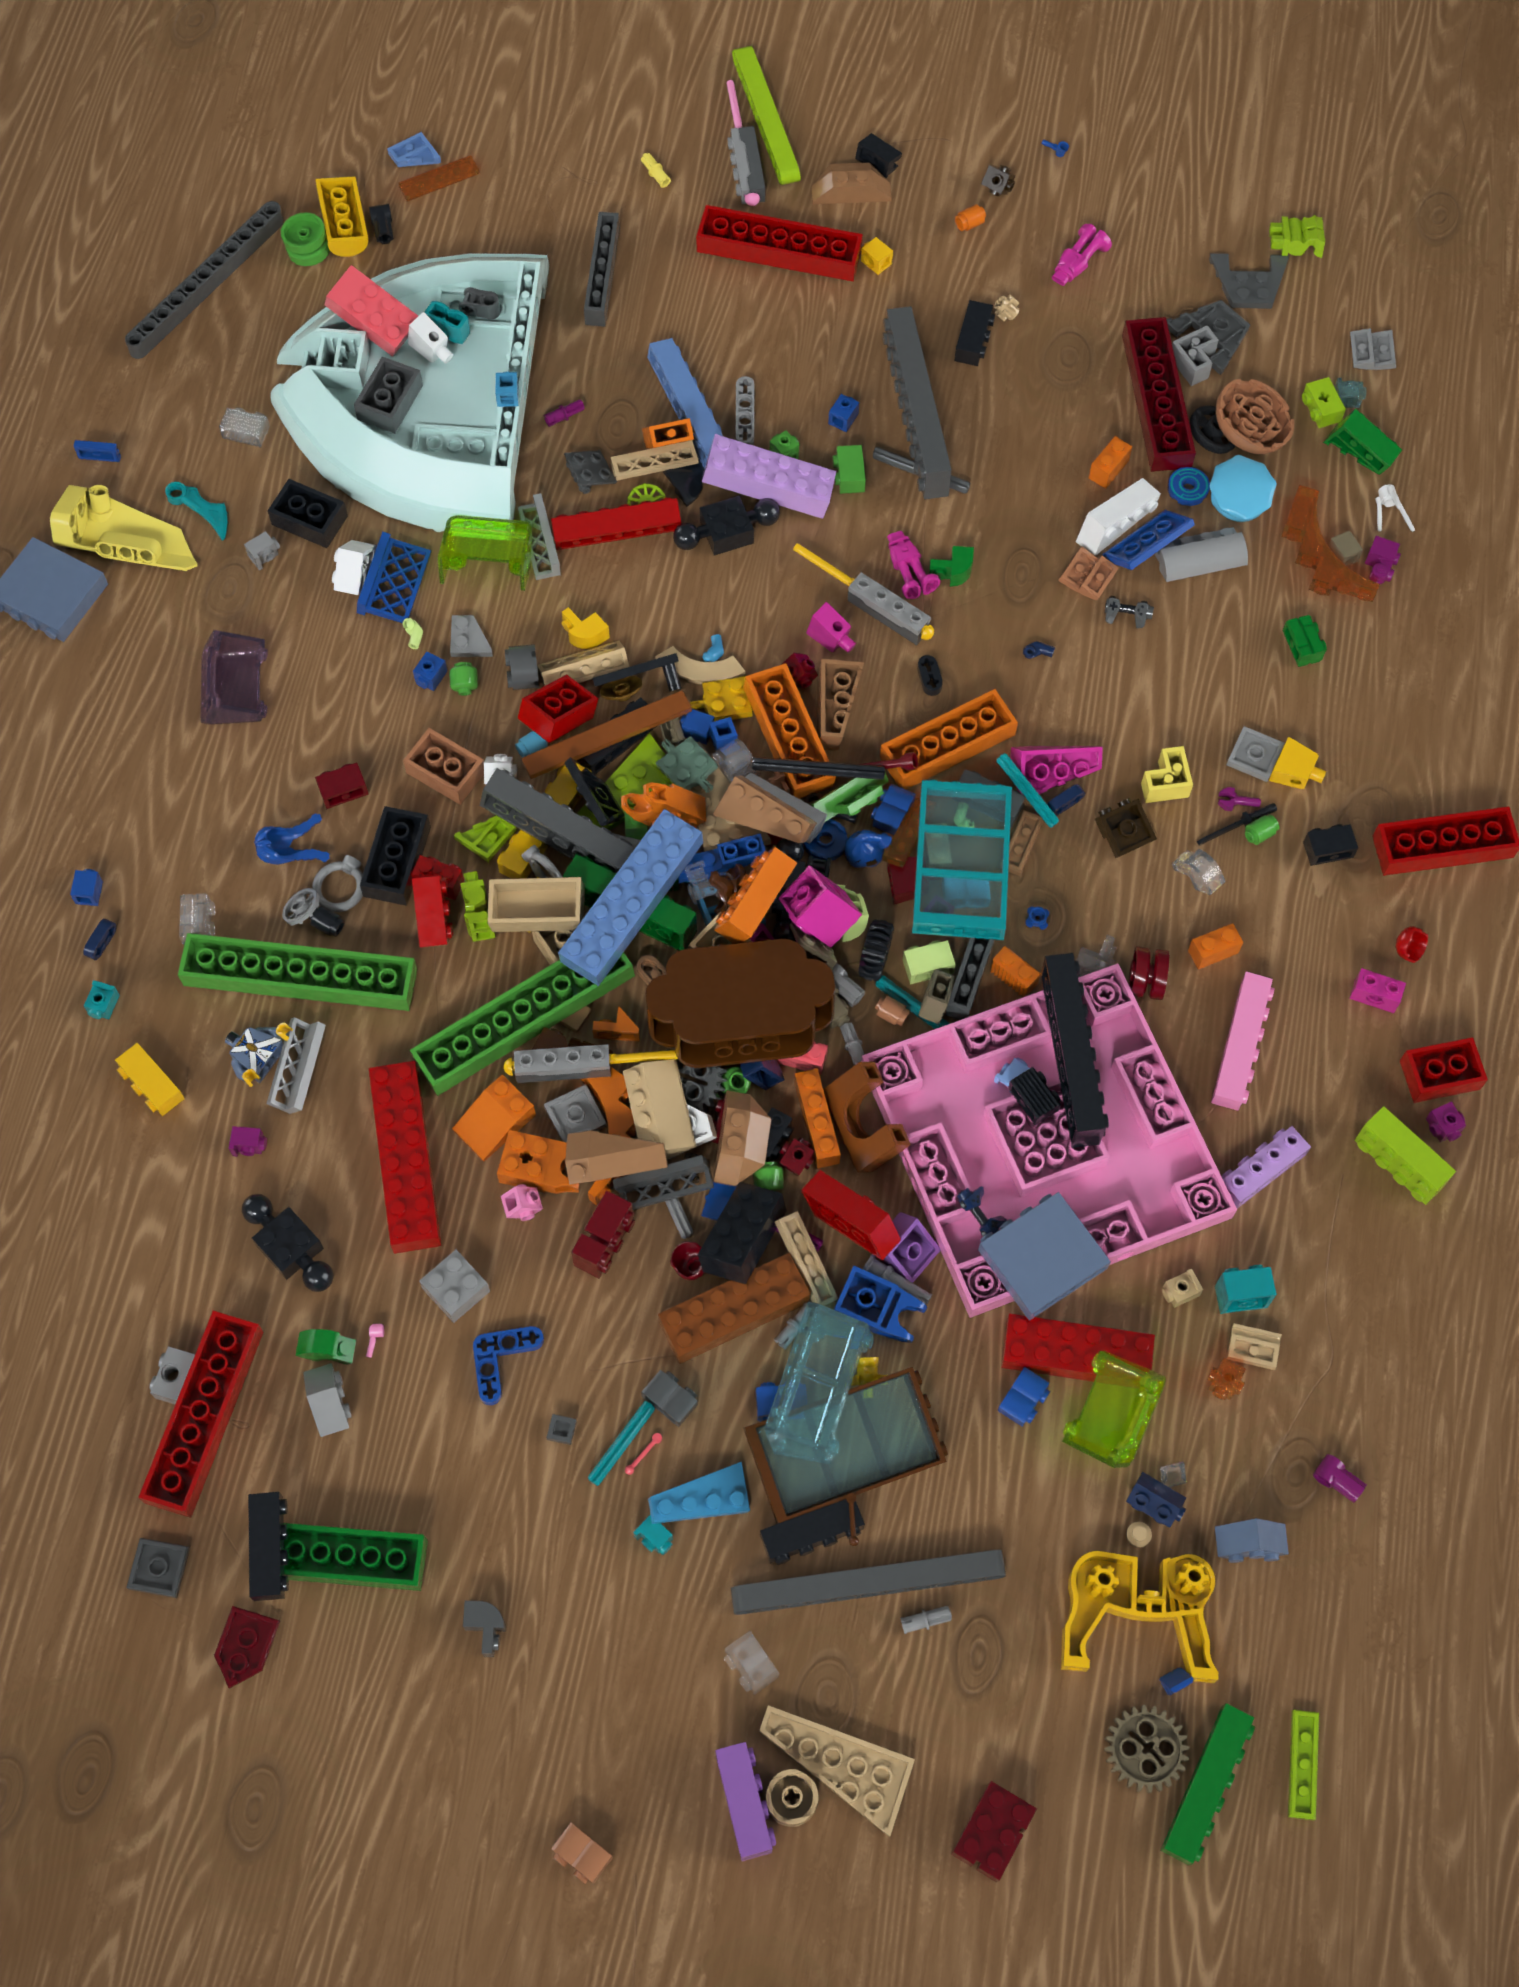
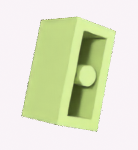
(923, 960)

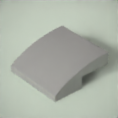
(1373, 350)

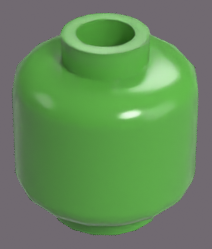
(463, 678)
(741, 1084)
(769, 1177)

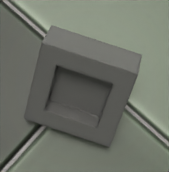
(561, 1429)

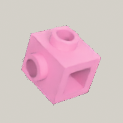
(521, 1202)

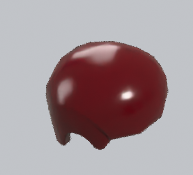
(686, 1260)

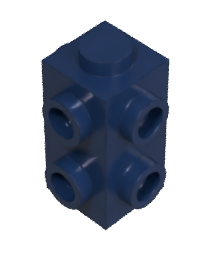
(1157, 1500)

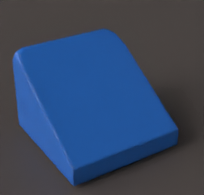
(1176, 1680)

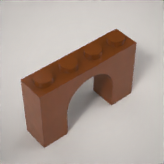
(844, 1099)

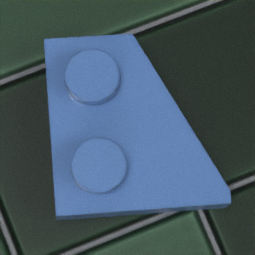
(414, 152)

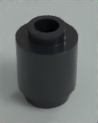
(327, 921)

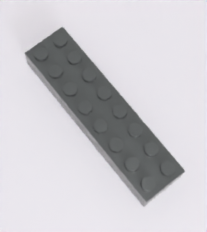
(552, 822)

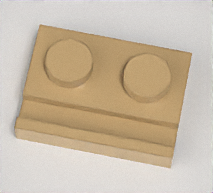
(1254, 1346)

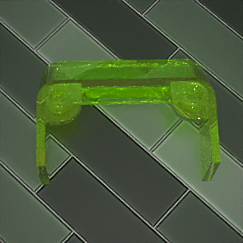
(486, 541)

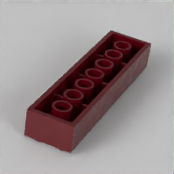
(1158, 394)

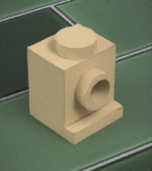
(1178, 1297)

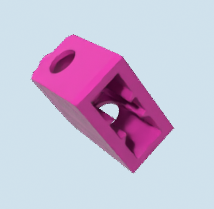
(830, 629)

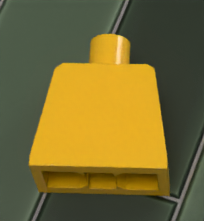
(1296, 766)

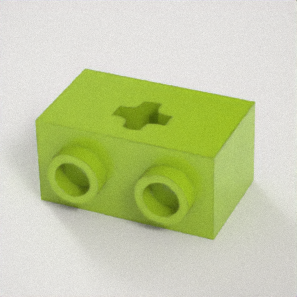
(1323, 402)

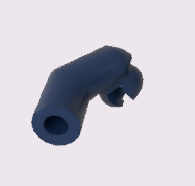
(1038, 648)

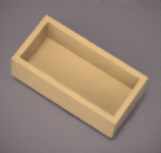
(535, 904)

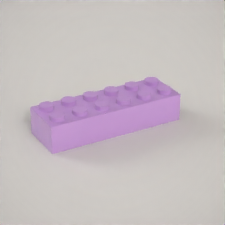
(769, 476)

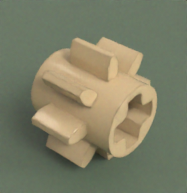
(1006, 308)

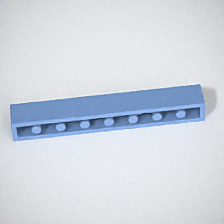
(684, 394)

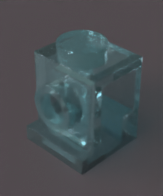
(1350, 392)

